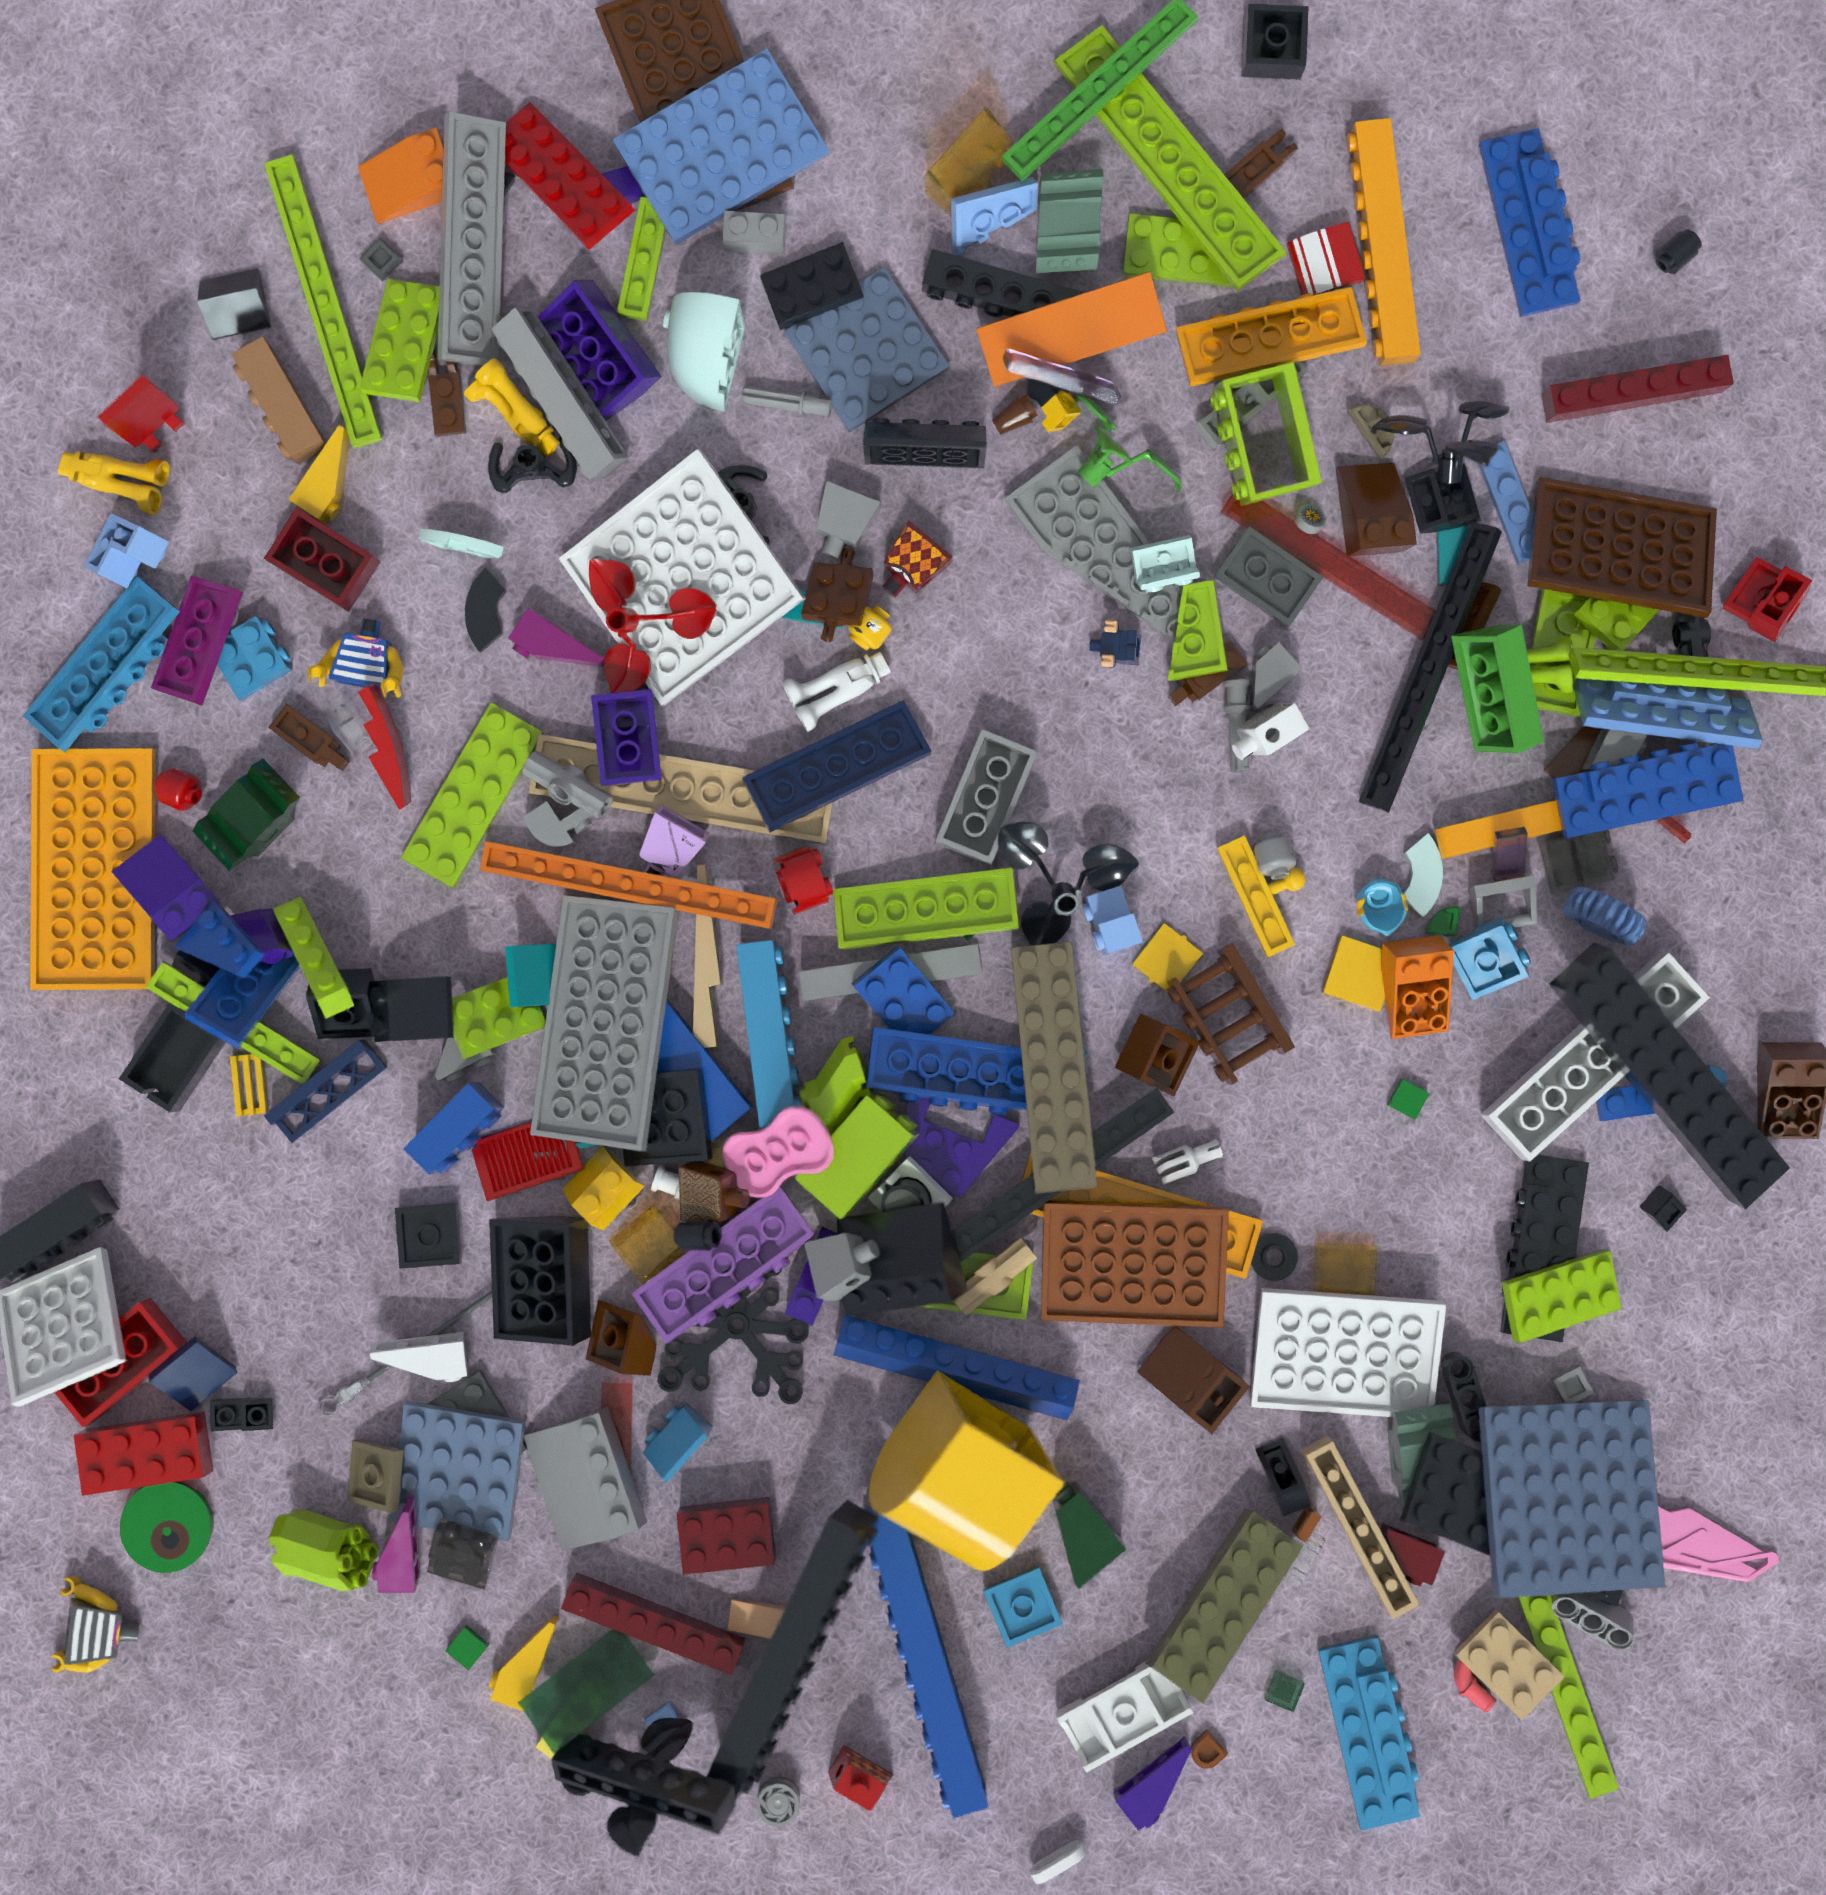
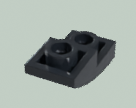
(241, 1414)

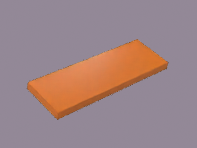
(1076, 326)

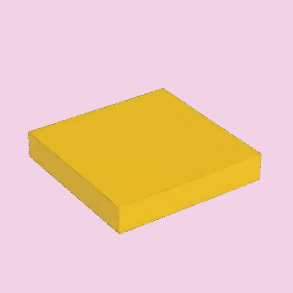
(1356, 974)

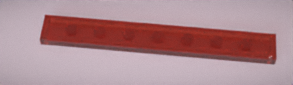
(1334, 565)

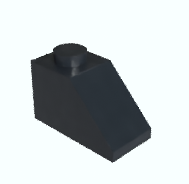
(1283, 1477)

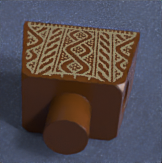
(709, 1192)

